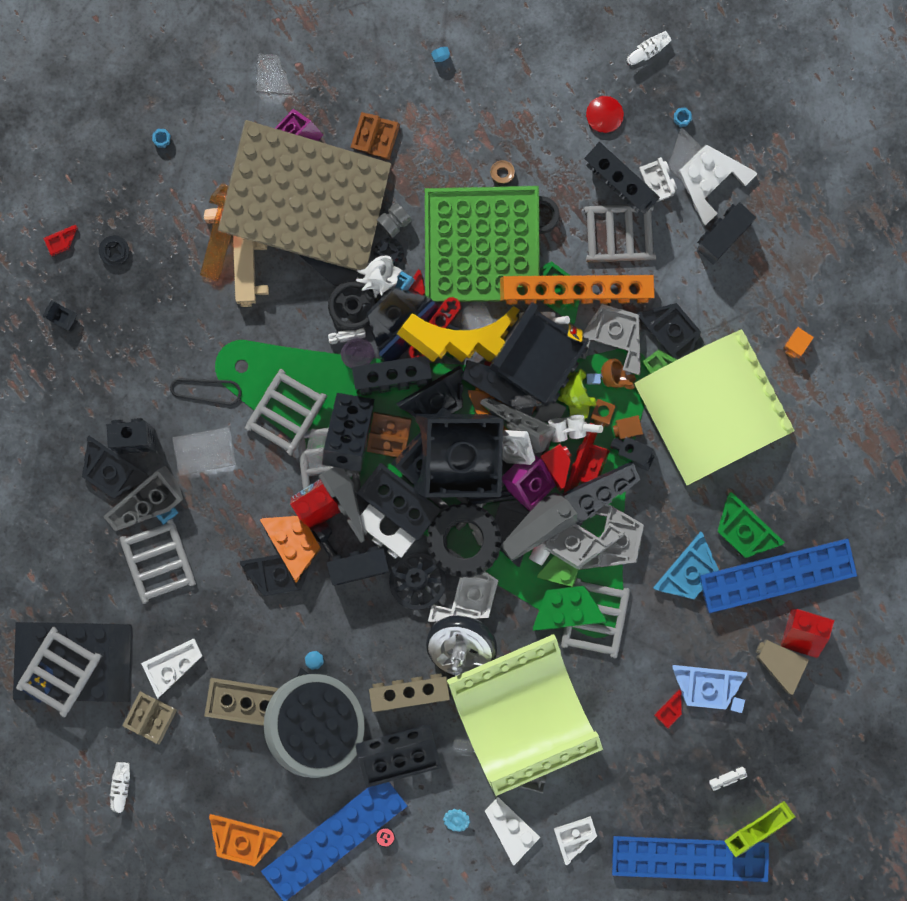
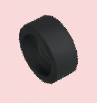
(555, 211)

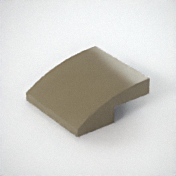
(149, 717)

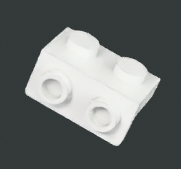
(657, 178)

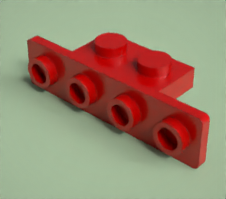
(589, 462)

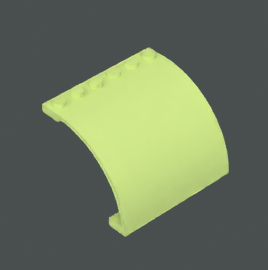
(714, 406)
(523, 715)

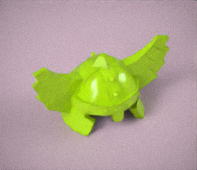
(575, 394)

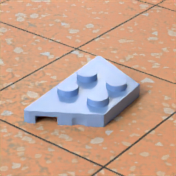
(708, 686)

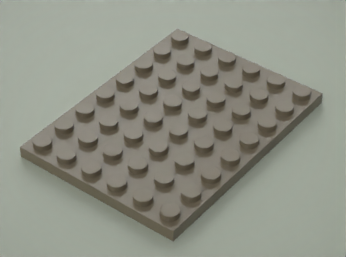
(304, 196)

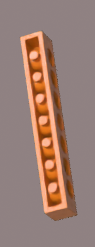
(643, 284)

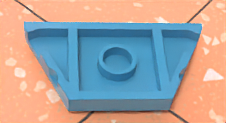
(683, 576)

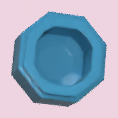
(440, 54)
(682, 117)
(161, 138)
(314, 660)

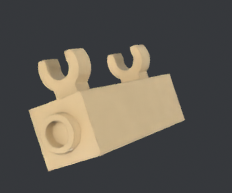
(245, 271)

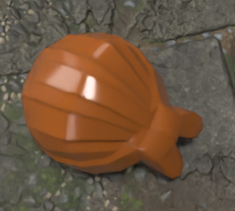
(614, 376)

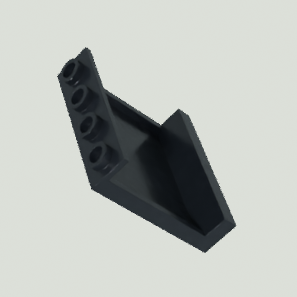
(538, 356)

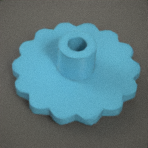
(456, 820)

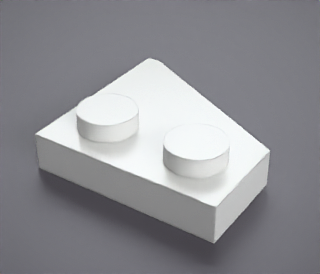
(574, 837)

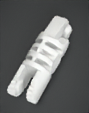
(649, 48)
(119, 786)

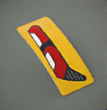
(575, 333)

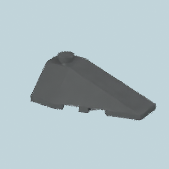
(514, 420)
(342, 489)
(151, 498)
(542, 523)

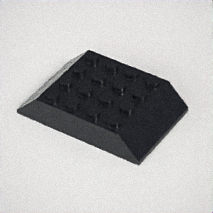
(110, 677)

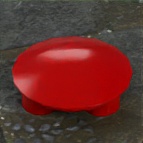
(604, 114)

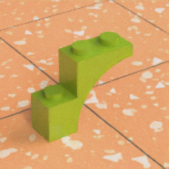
(759, 829)

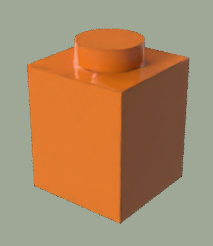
(797, 343)

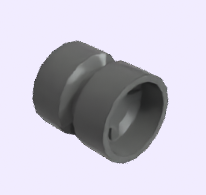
(396, 218)

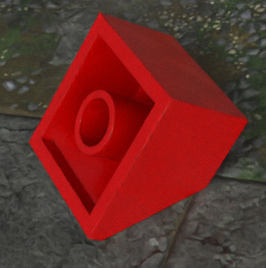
(557, 462)

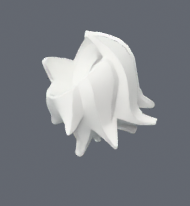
(380, 275)

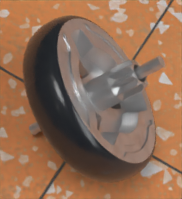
(471, 635)

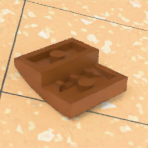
(375, 135)
(388, 434)

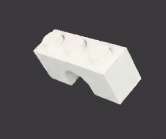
(397, 543)

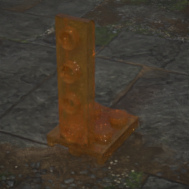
(218, 241)

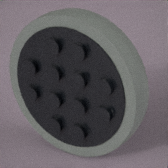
(313, 725)

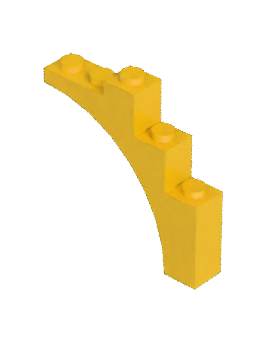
(436, 341)

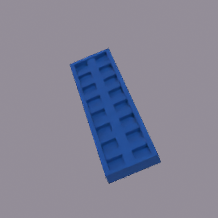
(778, 575)
(333, 839)
(688, 859)

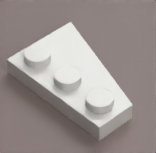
(171, 665)
(511, 830)

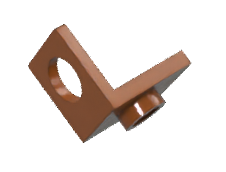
(599, 420)

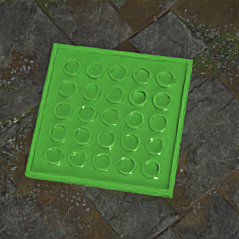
(478, 239)

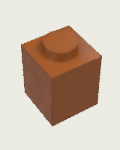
(628, 427)

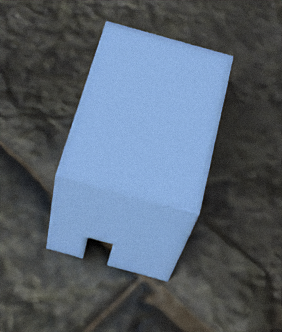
(593, 379)
(737, 705)

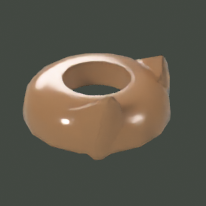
(502, 165)

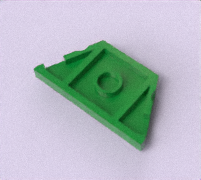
(561, 309)
(745, 530)
(567, 609)

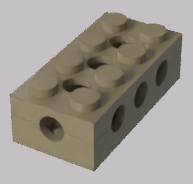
(238, 691)
(380, 703)

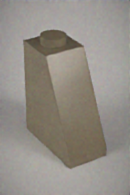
(782, 664)

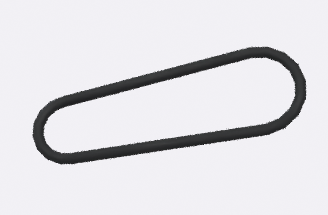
(203, 399)

